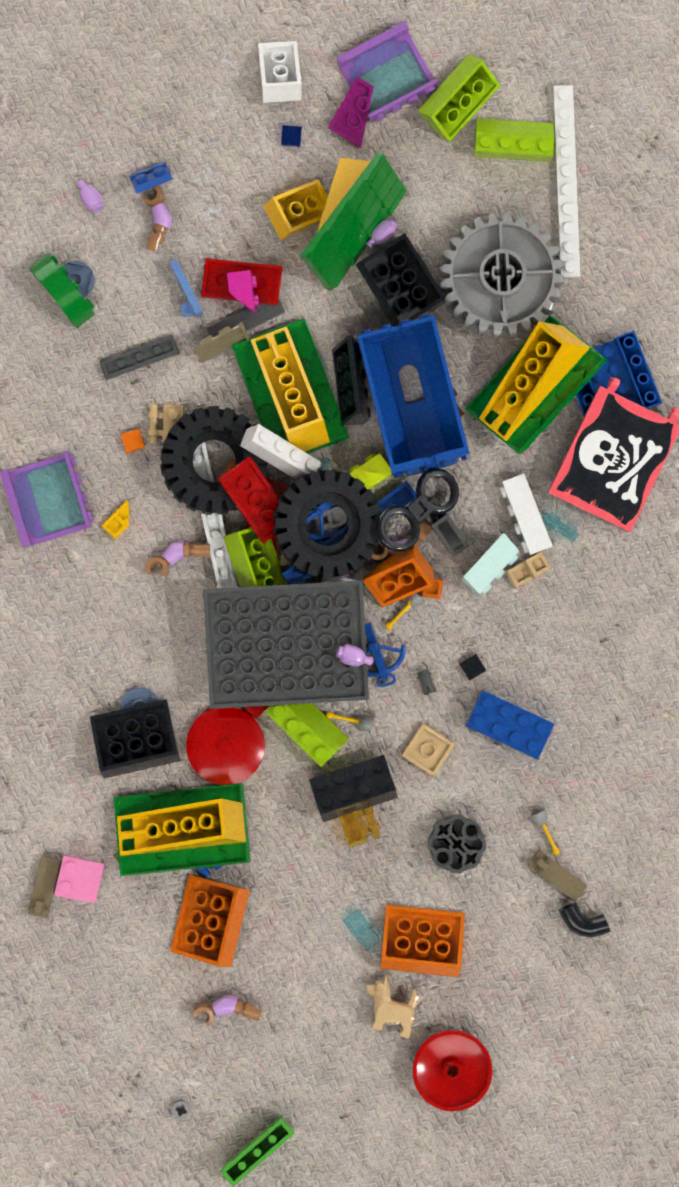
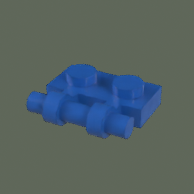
(150, 177)

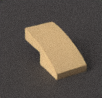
(528, 570)

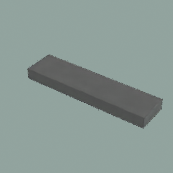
(250, 320)
(139, 357)

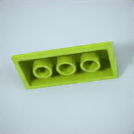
(459, 97)
(514, 140)
(252, 561)
(309, 729)

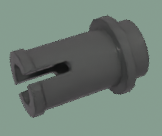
(426, 681)

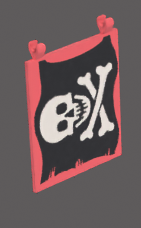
(615, 457)

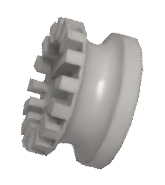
(187, 1107)

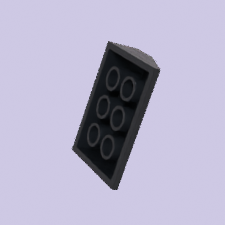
(401, 281)
(350, 382)
(134, 739)

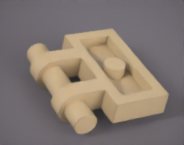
(170, 416)

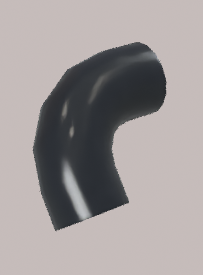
(583, 925)

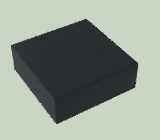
(472, 667)

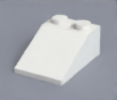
(280, 71)

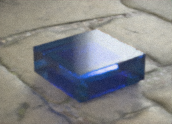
(291, 136)

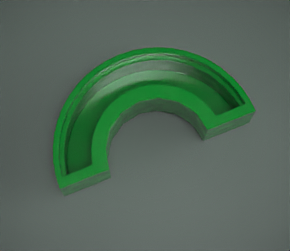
(62, 289)

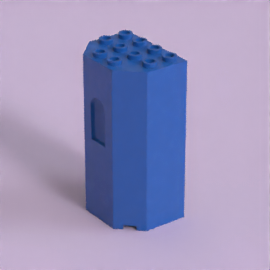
(422, 432)

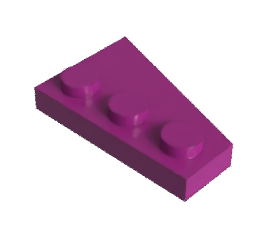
(353, 112)

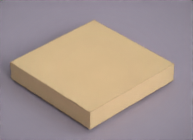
(428, 750)

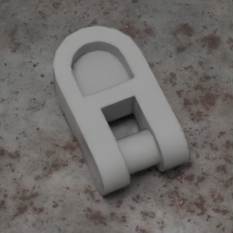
(336, 518)

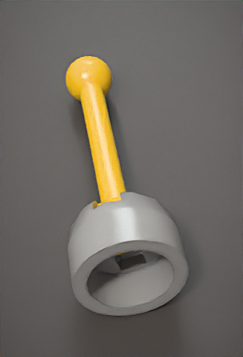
(414, 600)
(365, 722)
(540, 817)

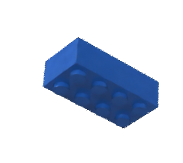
(509, 724)

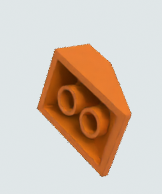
(399, 577)

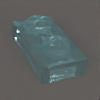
(554, 522)

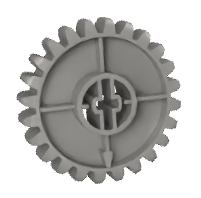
(515, 246)

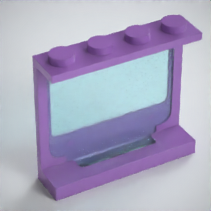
(392, 67)
(47, 499)

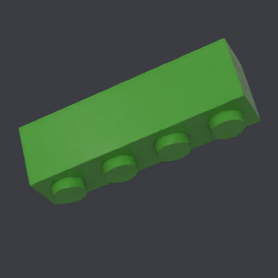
(257, 1150)

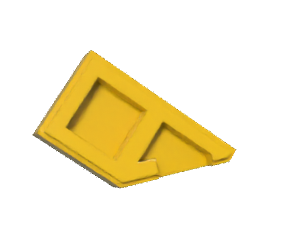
(118, 521)

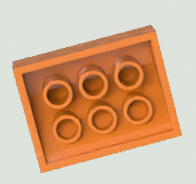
(210, 921)
(422, 941)

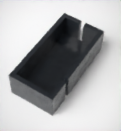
(353, 788)

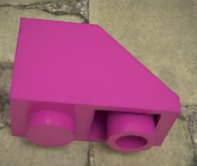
(241, 287)

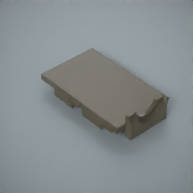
(216, 345)

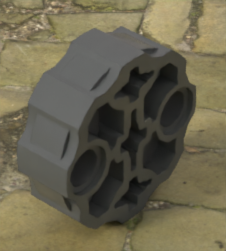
(476, 840)

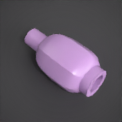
(90, 197)
(382, 232)
(353, 655)

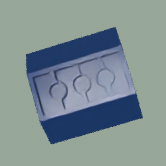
(627, 364)

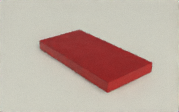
(216, 281)
(251, 496)

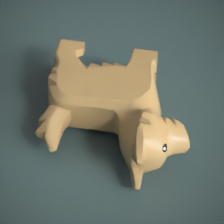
(390, 1010)

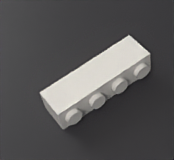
(278, 452)
(526, 515)

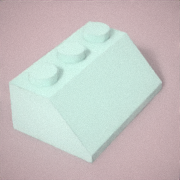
(491, 565)

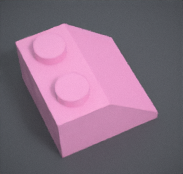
(79, 879)

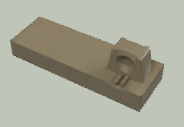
(557, 875)
(44, 887)

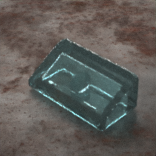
(362, 929)

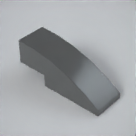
(446, 531)

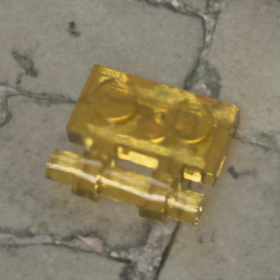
(354, 829)

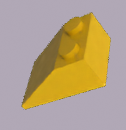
(297, 209)

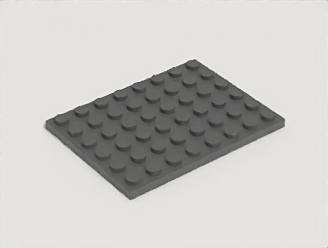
(283, 644)

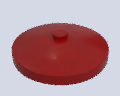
(225, 745)
(452, 1070)

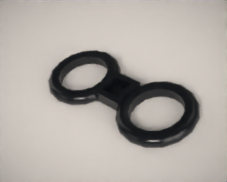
(417, 510)

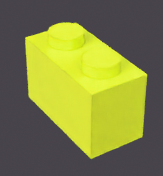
(371, 472)

